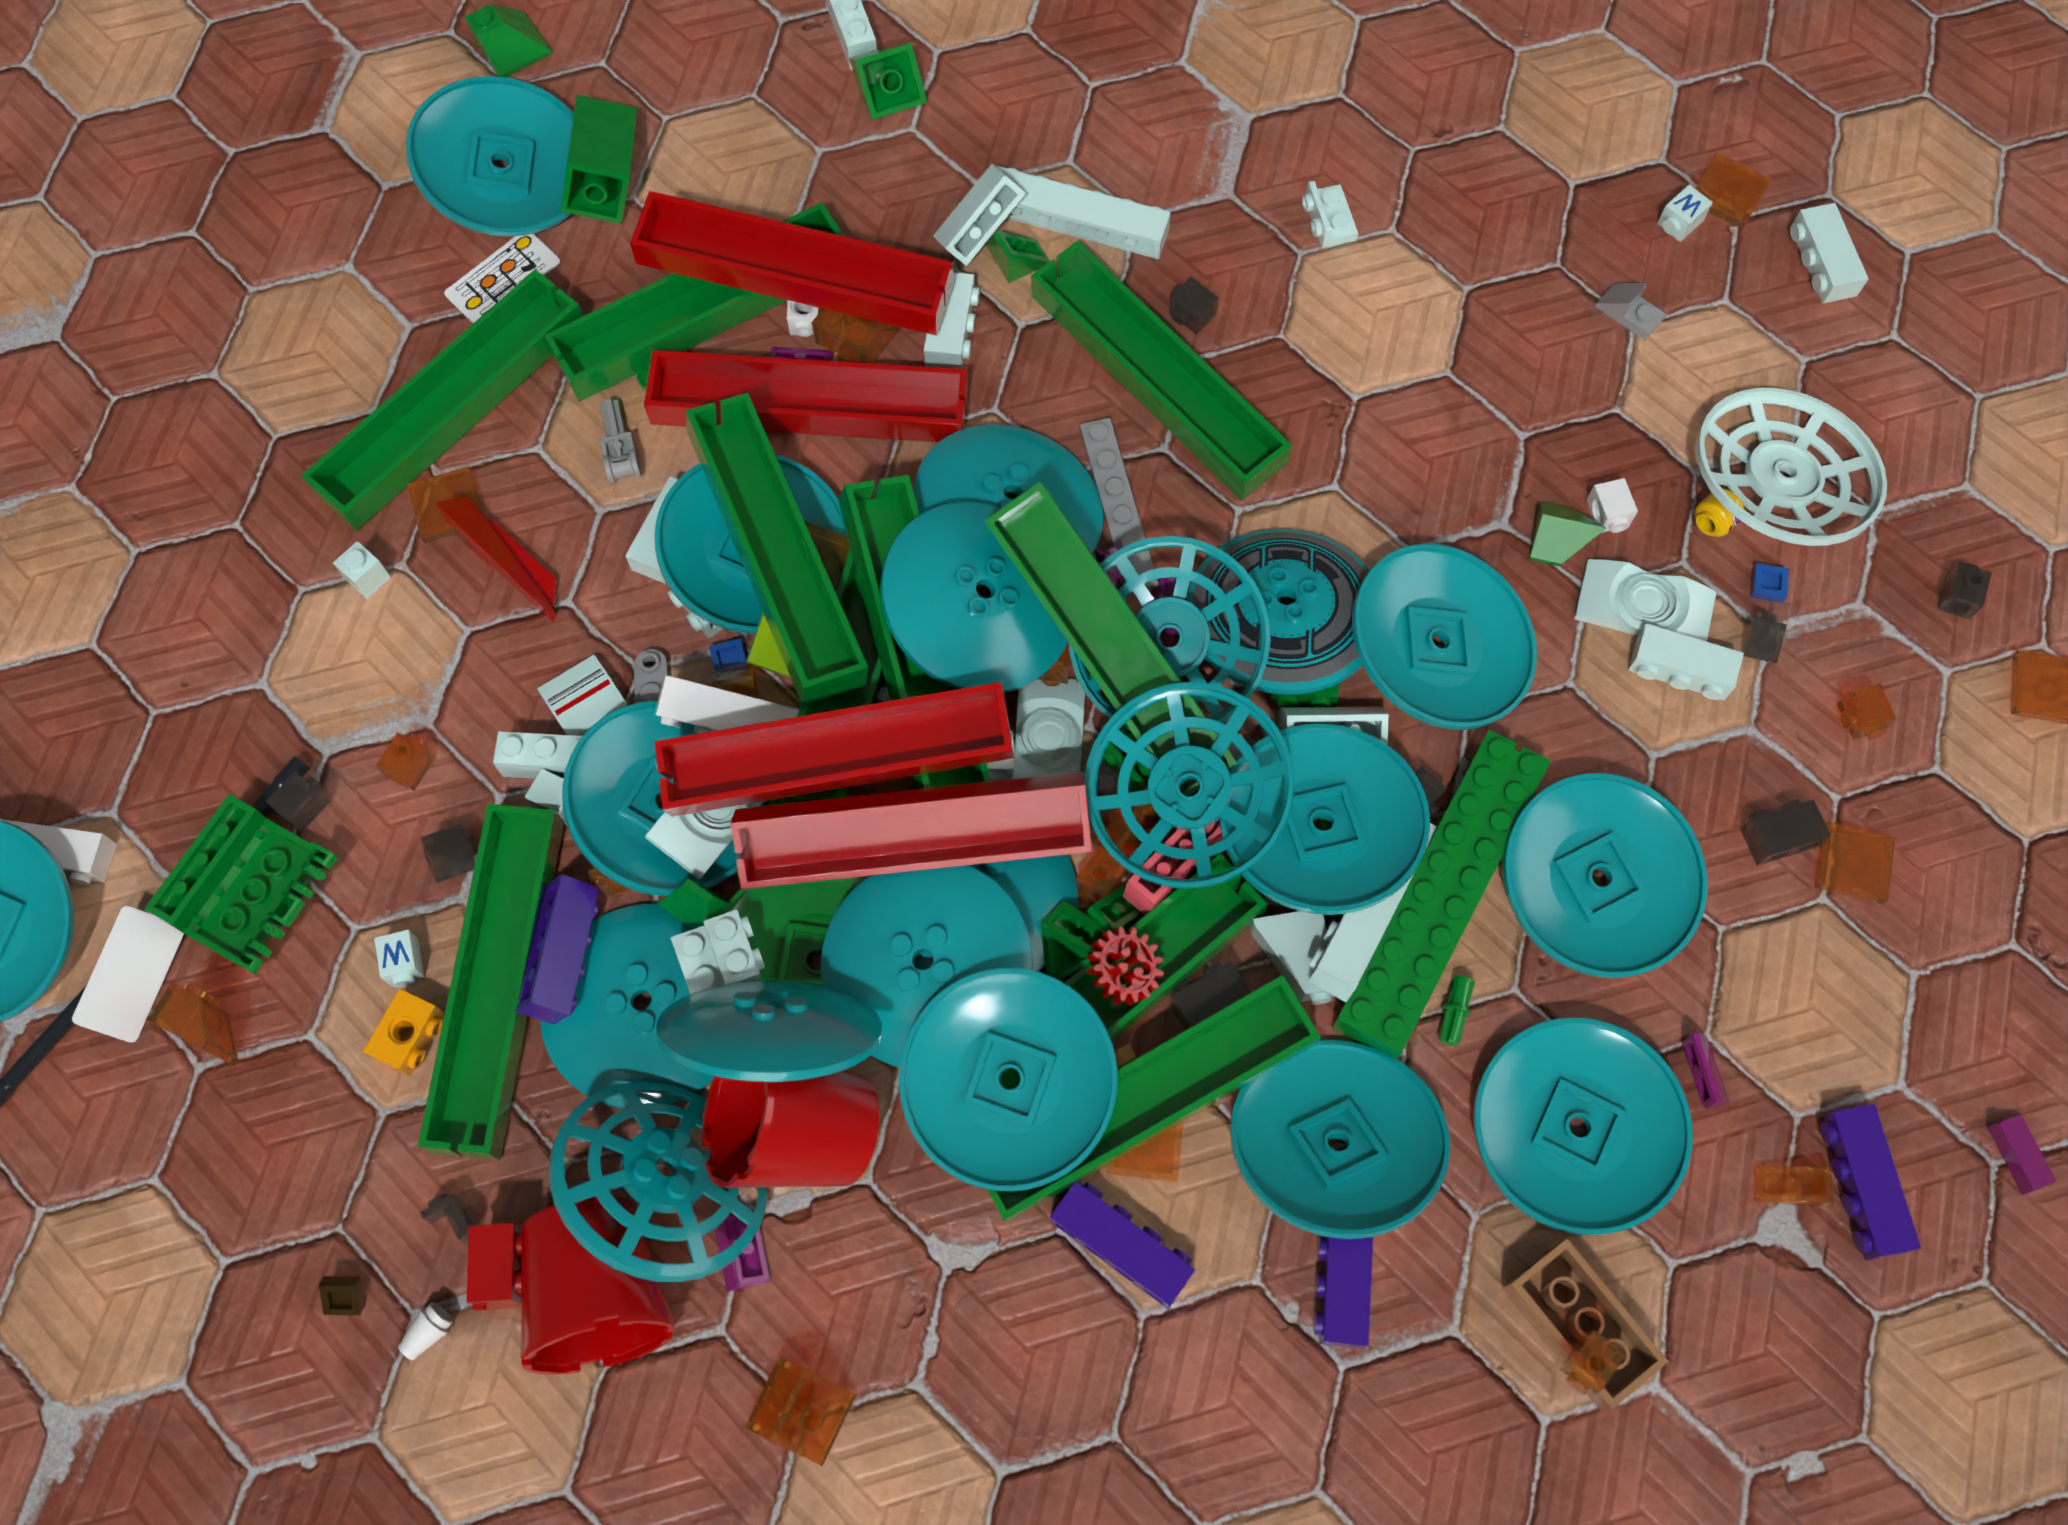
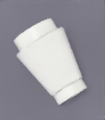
(427, 1329)

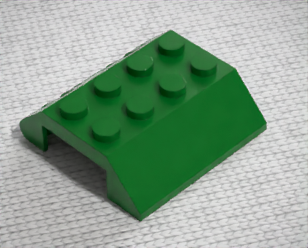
(240, 884)

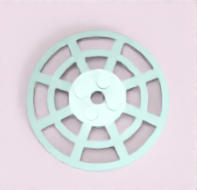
(1805, 471)

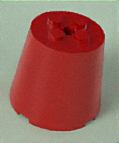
(790, 1131)
(578, 1305)

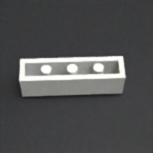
(712, 707)
(80, 853)

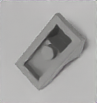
(1629, 309)

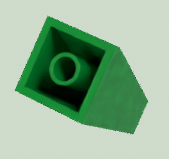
(599, 159)

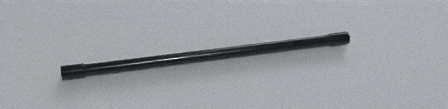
(63, 1021)

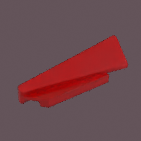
(502, 553)

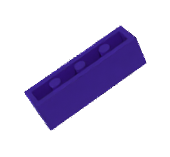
(558, 950)
(1869, 1182)
(1122, 1244)
(1344, 1292)

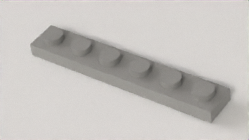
(1115, 492)

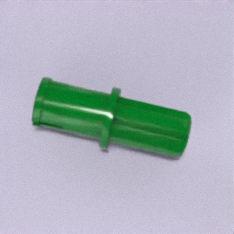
(1456, 1010)

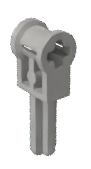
(617, 447)

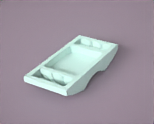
(1628, 597)
(1049, 729)
(695, 838)

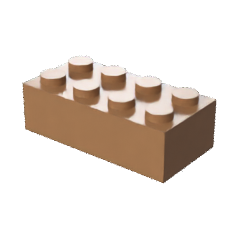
(1566, 1300)

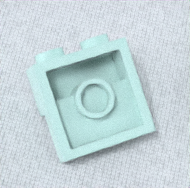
(718, 953)

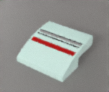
(581, 696)

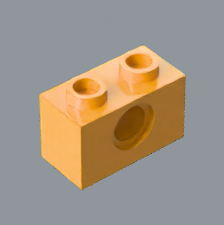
(401, 1014)

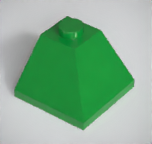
(506, 38)
(888, 80)

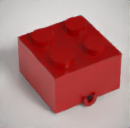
(494, 1266)

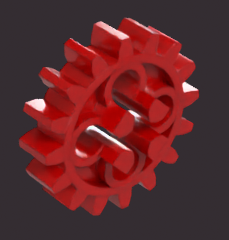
(1113, 946)

